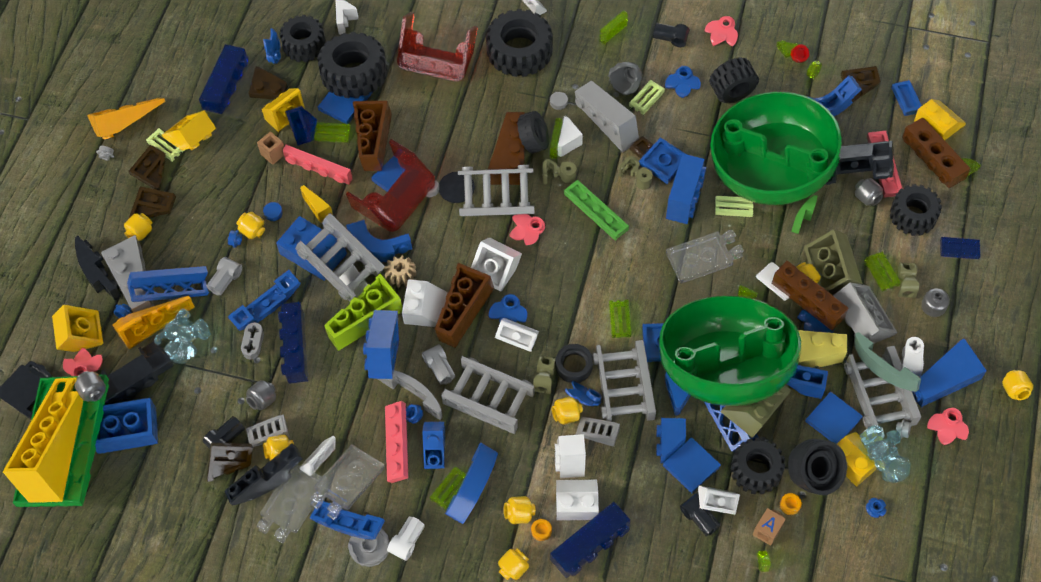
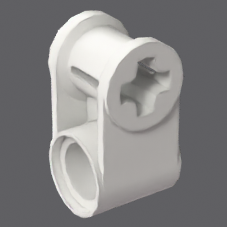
(913, 355)

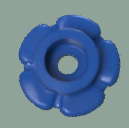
(234, 238)
(122, 310)
(414, 413)
(875, 513)

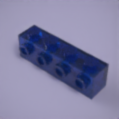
(223, 79)
(293, 343)
(590, 540)

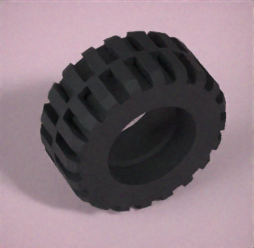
(519, 25)
(354, 80)

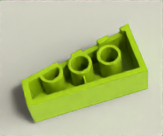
(353, 321)

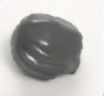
(625, 77)

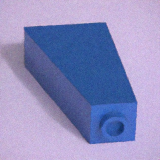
(952, 372)

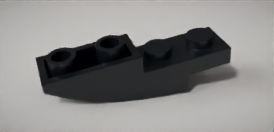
(94, 269)
(261, 481)

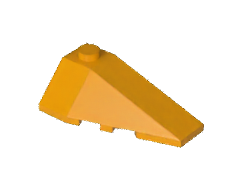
(113, 121)
(146, 322)

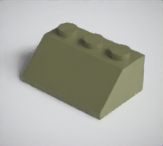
(833, 261)
(753, 416)

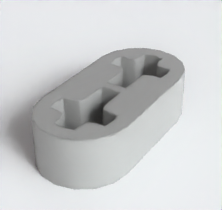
(248, 340)

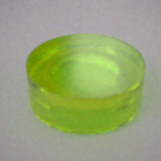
(814, 69)

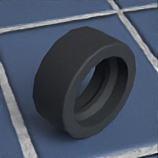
(574, 349)

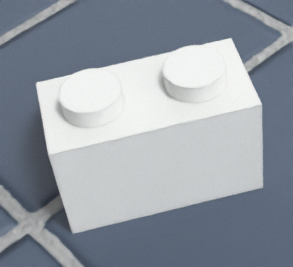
(497, 261)
(422, 303)
(576, 499)

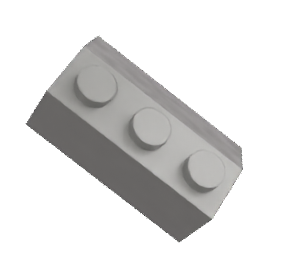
(865, 312)

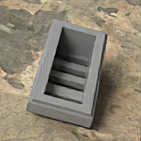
(270, 423)
(606, 425)

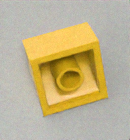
(275, 111)
(940, 117)
(190, 131)
(77, 328)
(858, 462)

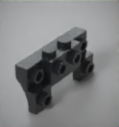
(866, 157)
(137, 374)

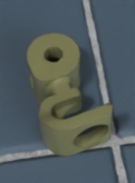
(566, 171)
(642, 175)
(908, 273)
(545, 368)

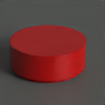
(800, 53)

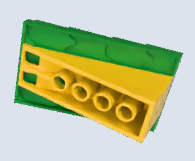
(58, 446)

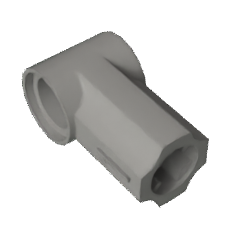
(226, 271)
(436, 360)

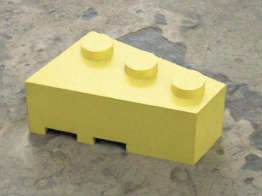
(822, 348)

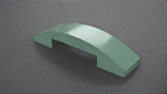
(904, 379)

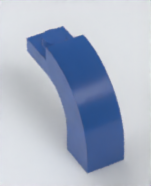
(841, 96)
(381, 249)

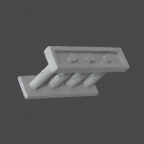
(506, 207)
(347, 240)
(640, 371)
(905, 397)
(488, 413)

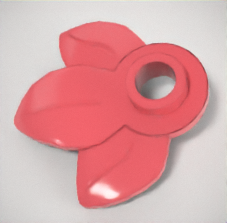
(722, 33)
(525, 230)
(82, 362)
(948, 429)

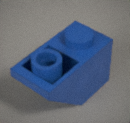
(672, 436)
(434, 445)

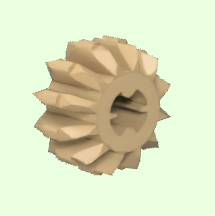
(393, 269)

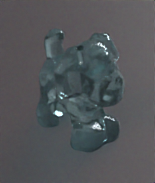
(183, 334)
(880, 451)

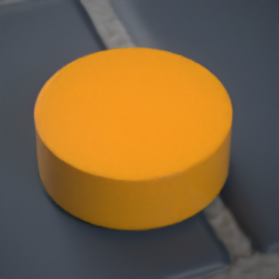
(790, 504)
(541, 529)

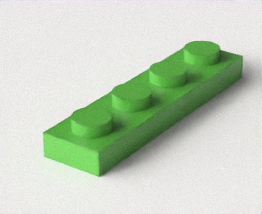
(596, 210)

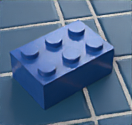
(686, 189)
(305, 231)
(381, 344)
(127, 426)

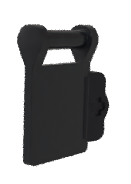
(22, 387)

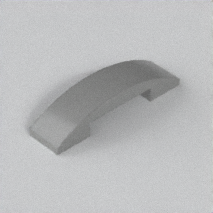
(430, 403)

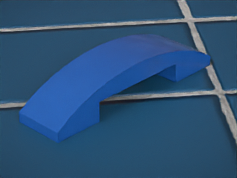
(267, 302)
(473, 484)
(349, 523)

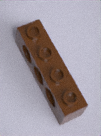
(935, 153)
(809, 295)

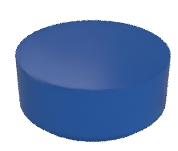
(272, 211)

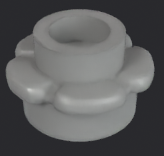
(105, 153)
(904, 428)

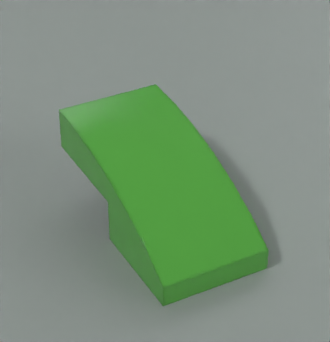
(804, 213)

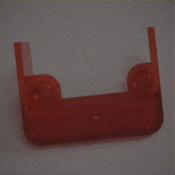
(431, 61)
(404, 195)

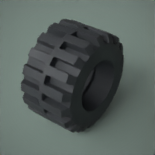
(298, 28)
(734, 80)
(920, 198)
(757, 450)

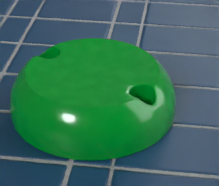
(776, 147)
(729, 349)

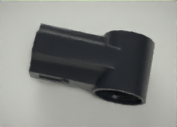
(676, 35)
(225, 433)
(701, 517)

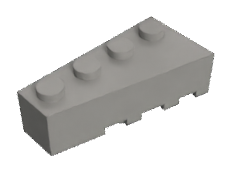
(608, 115)
(122, 260)

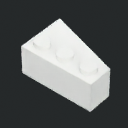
(570, 456)

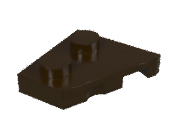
(866, 77)
(266, 85)
(150, 167)
(153, 202)
(227, 458)

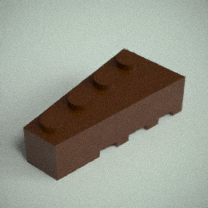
(372, 131)
(508, 150)
(463, 302)

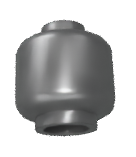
(869, 192)
(935, 302)
(90, 386)
(261, 395)

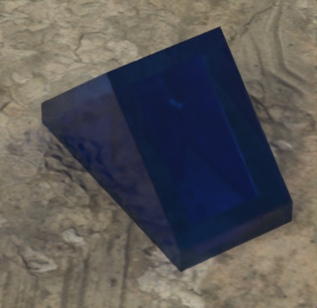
(302, 124)

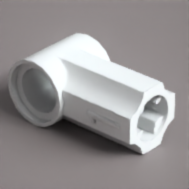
(404, 543)

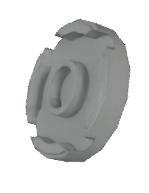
(367, 551)

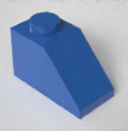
(809, 381)
(677, 395)

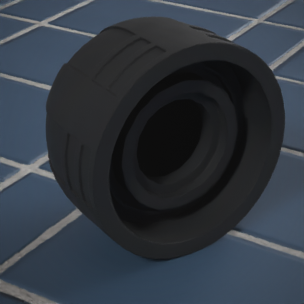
(817, 466)

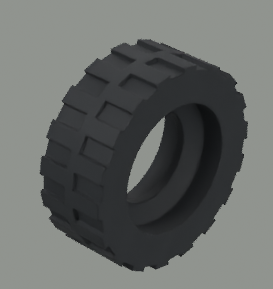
(533, 132)

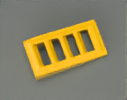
(316, 204)

